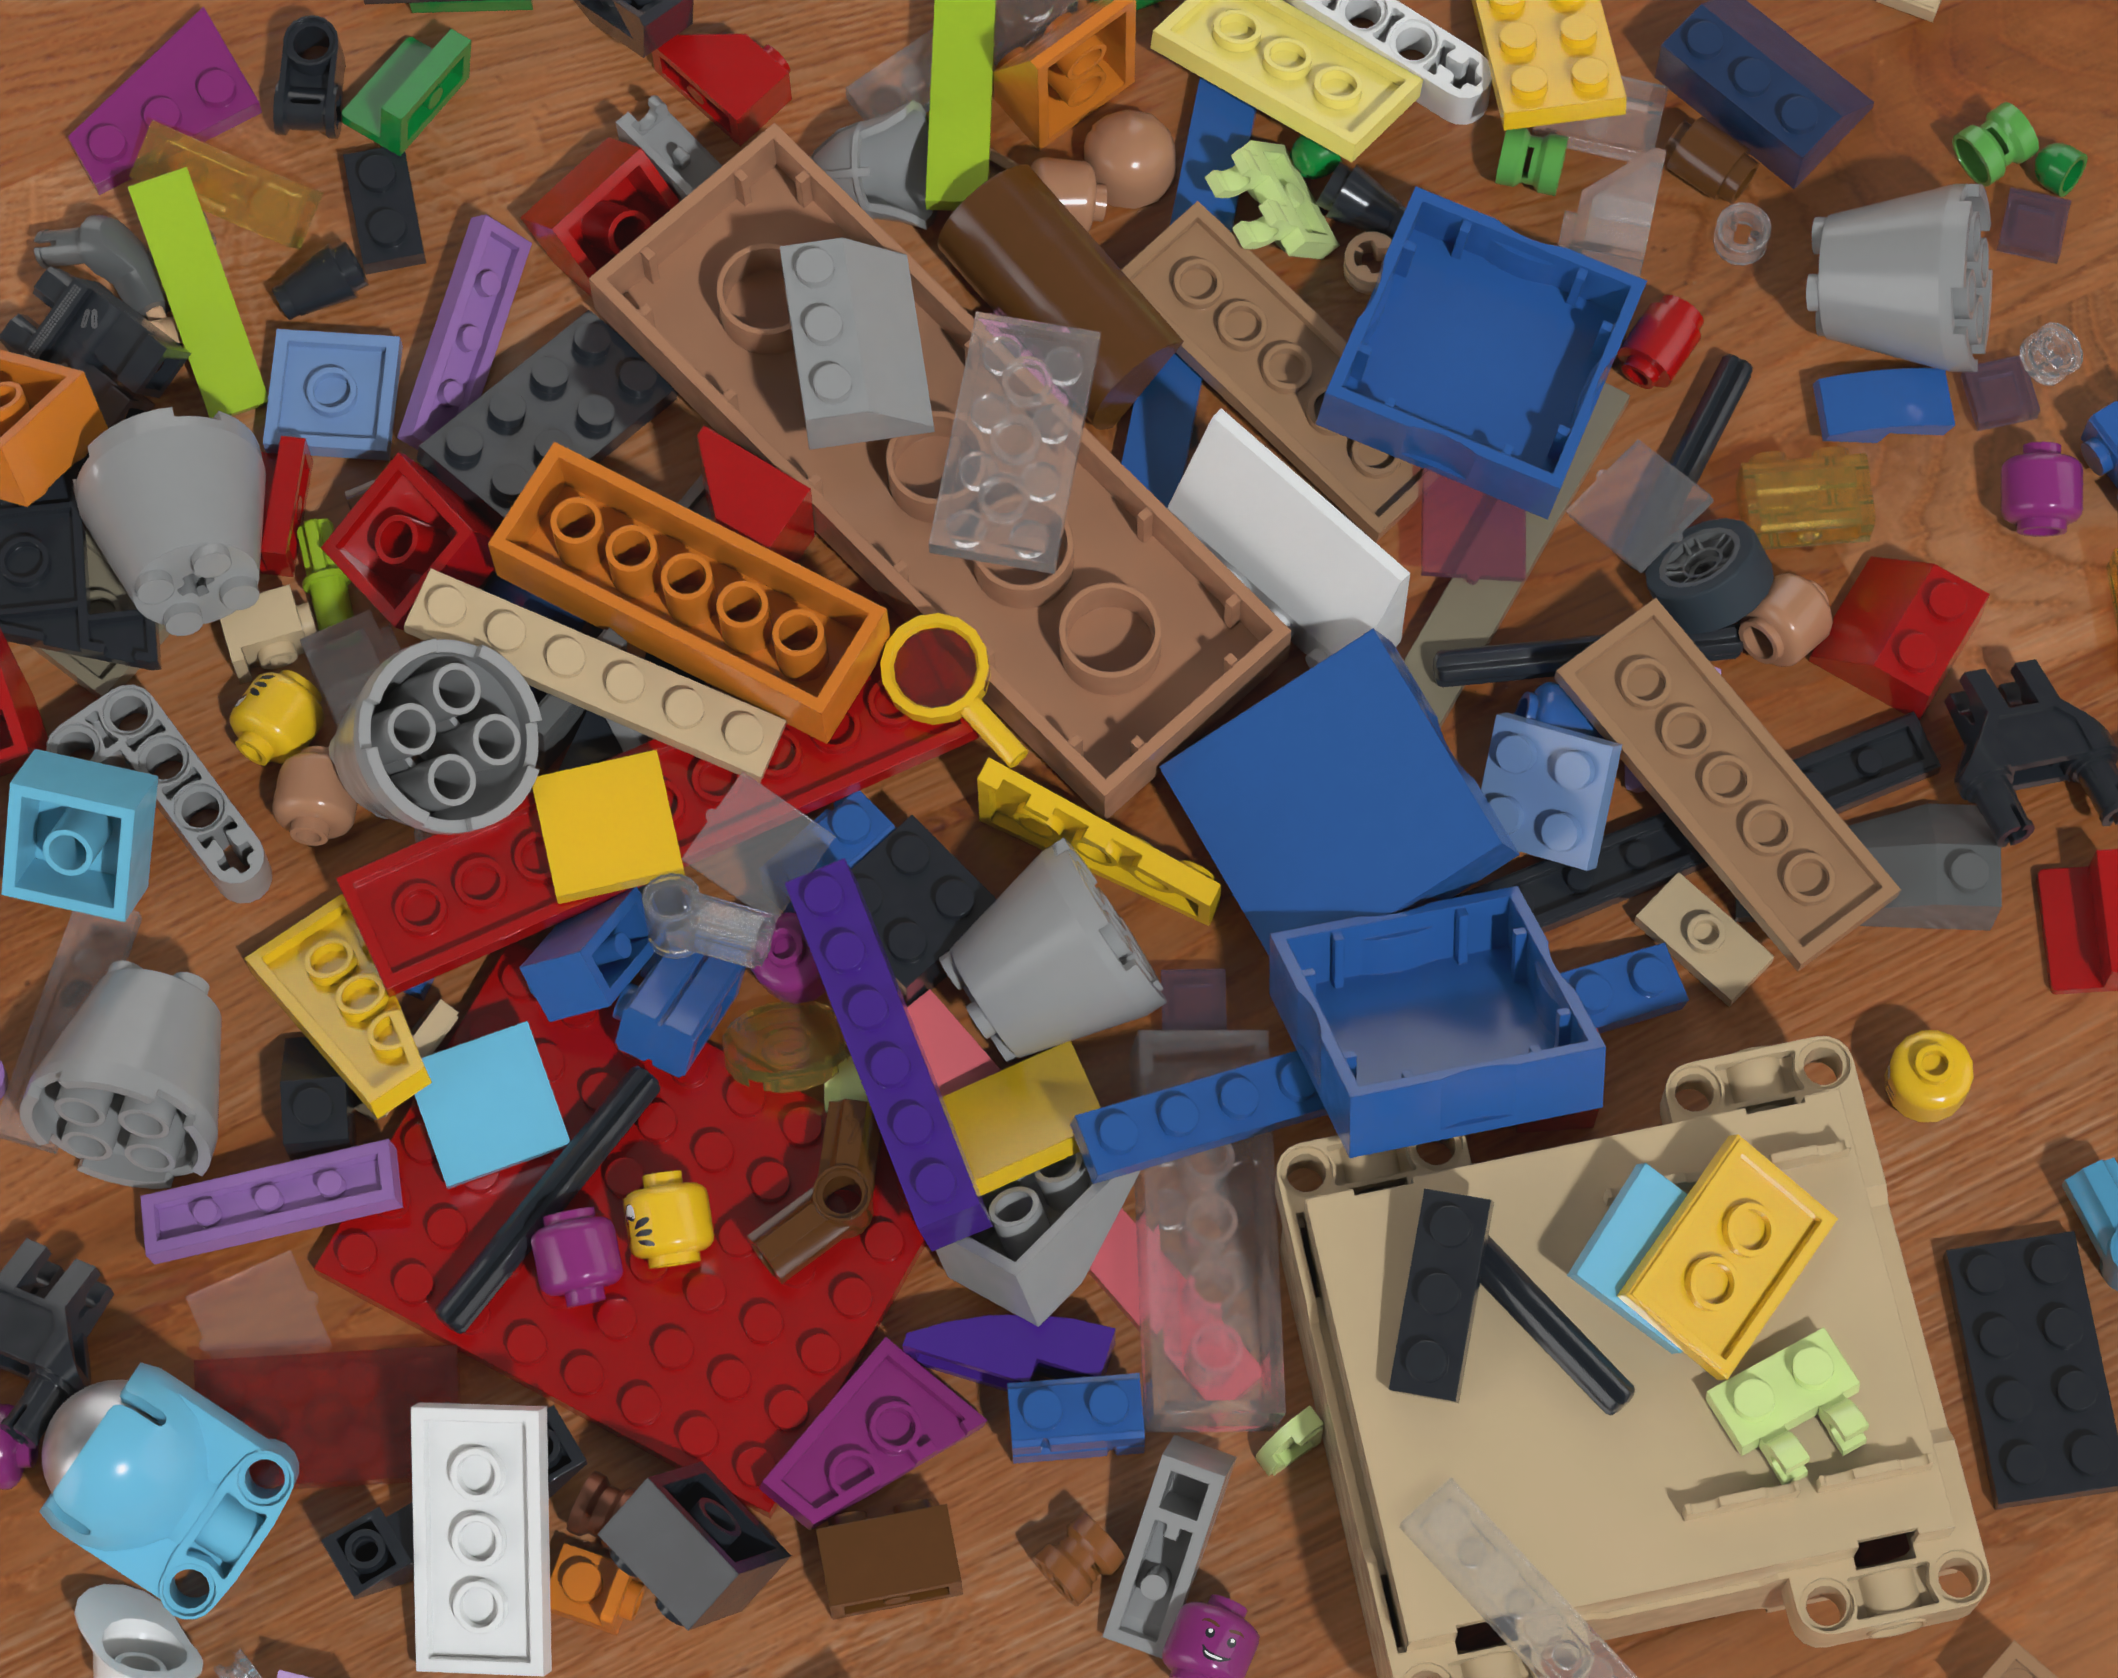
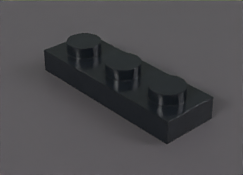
(1441, 1295)

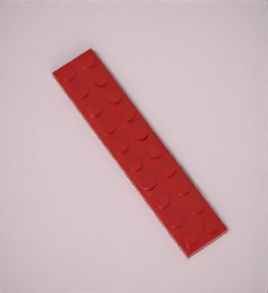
(494, 885)

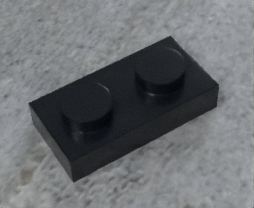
(384, 210)

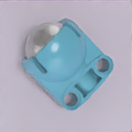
(161, 1484)

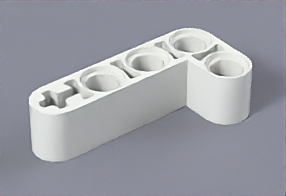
(1452, 72)

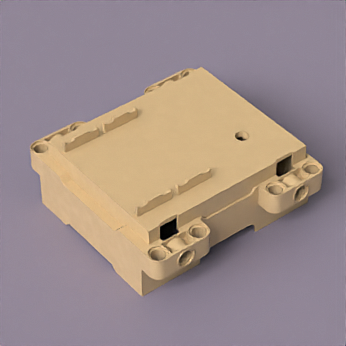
(1650, 1507)

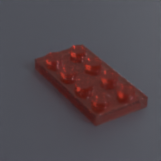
(334, 1409)

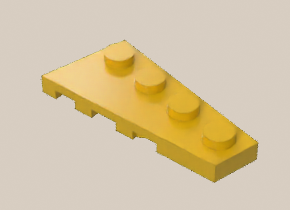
(1043, 818)
(338, 1001)

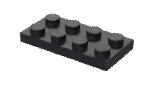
(575, 391)
(2034, 1369)

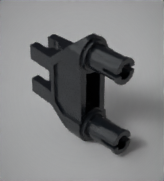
(2026, 740)
(45, 1334)

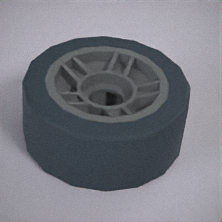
(1711, 575)

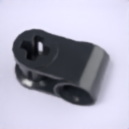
(310, 90)

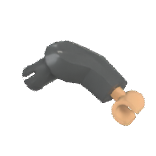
(116, 256)

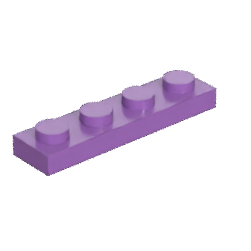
(466, 328)
(271, 1201)

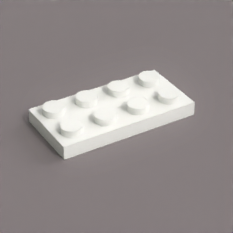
(481, 1539)

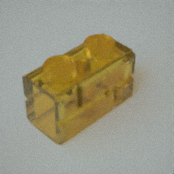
(1807, 498)

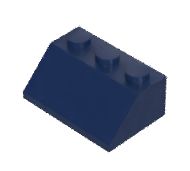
(1760, 87)

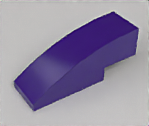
(1012, 1350)

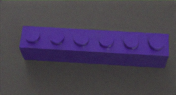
(888, 1055)

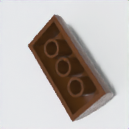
(1044, 267)

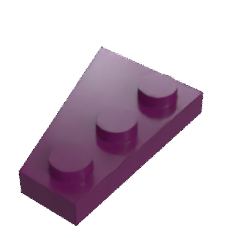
(183, 85)
(868, 1436)

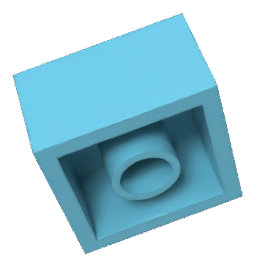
(79, 835)

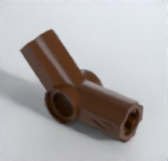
(806, 1225)

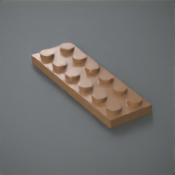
(1268, 361)
(1727, 784)

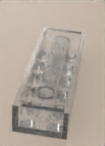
(1208, 1257)

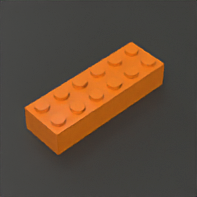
(690, 592)

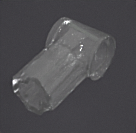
(689, 922)

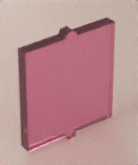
(1470, 533)

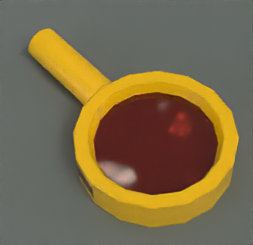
(941, 672)

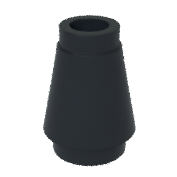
(1360, 201)
(321, 282)

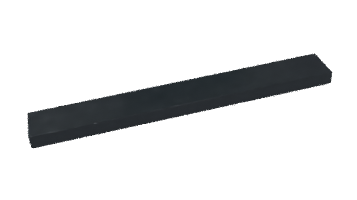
(1656, 849)

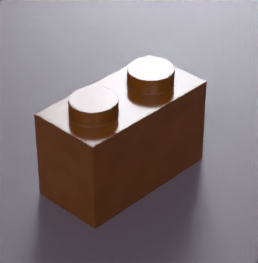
(889, 1558)

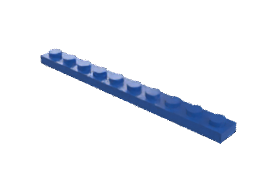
(1281, 1093)

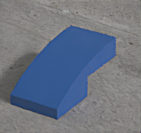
(1881, 402)

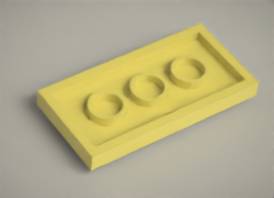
(1290, 69)

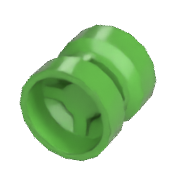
(1995, 144)
(1545, 162)

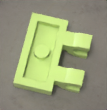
(1285, 201)
(1783, 1393)

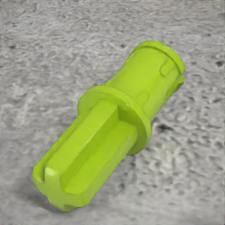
(324, 578)

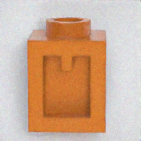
(593, 1590)

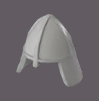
(883, 164)

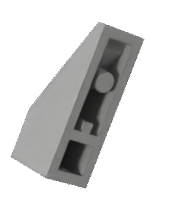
(1169, 1544)

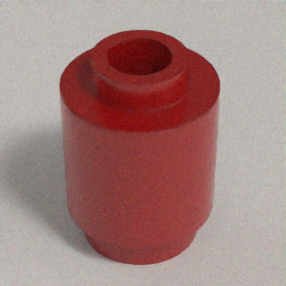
(1660, 342)

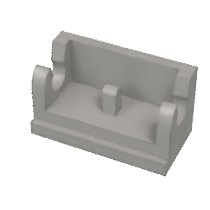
(669, 147)

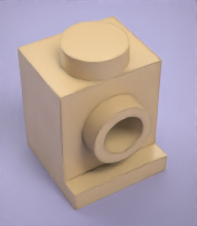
(267, 632)

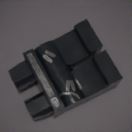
(101, 337)

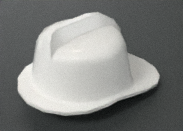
(134, 1635)

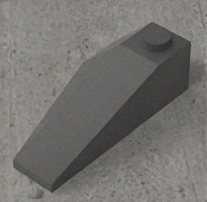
(1940, 861)

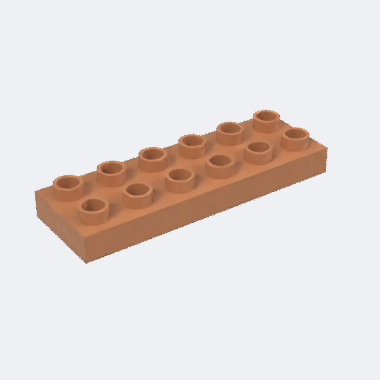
(1090, 665)

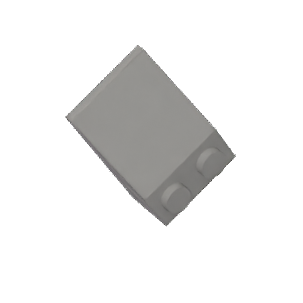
(1040, 1238)

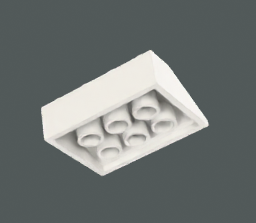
(1288, 543)

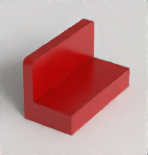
(284, 504)
(2081, 925)

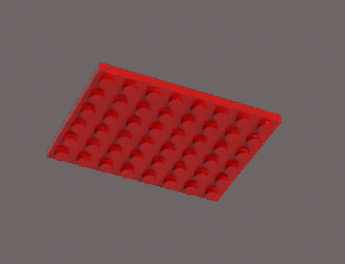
(679, 1357)

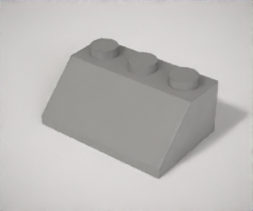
(855, 342)

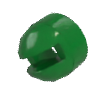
(1312, 158)
(2059, 167)

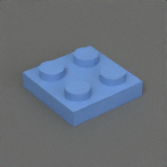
(334, 393)
(1550, 788)

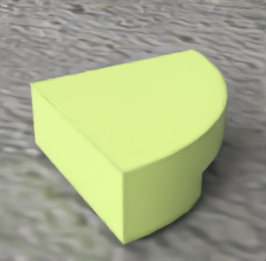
(1291, 1442)

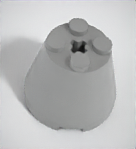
(1907, 277)
(178, 514)
(440, 738)
(1051, 960)
(133, 1080)

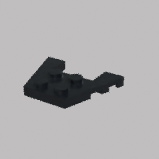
(49, 590)

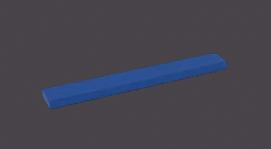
(1168, 406)

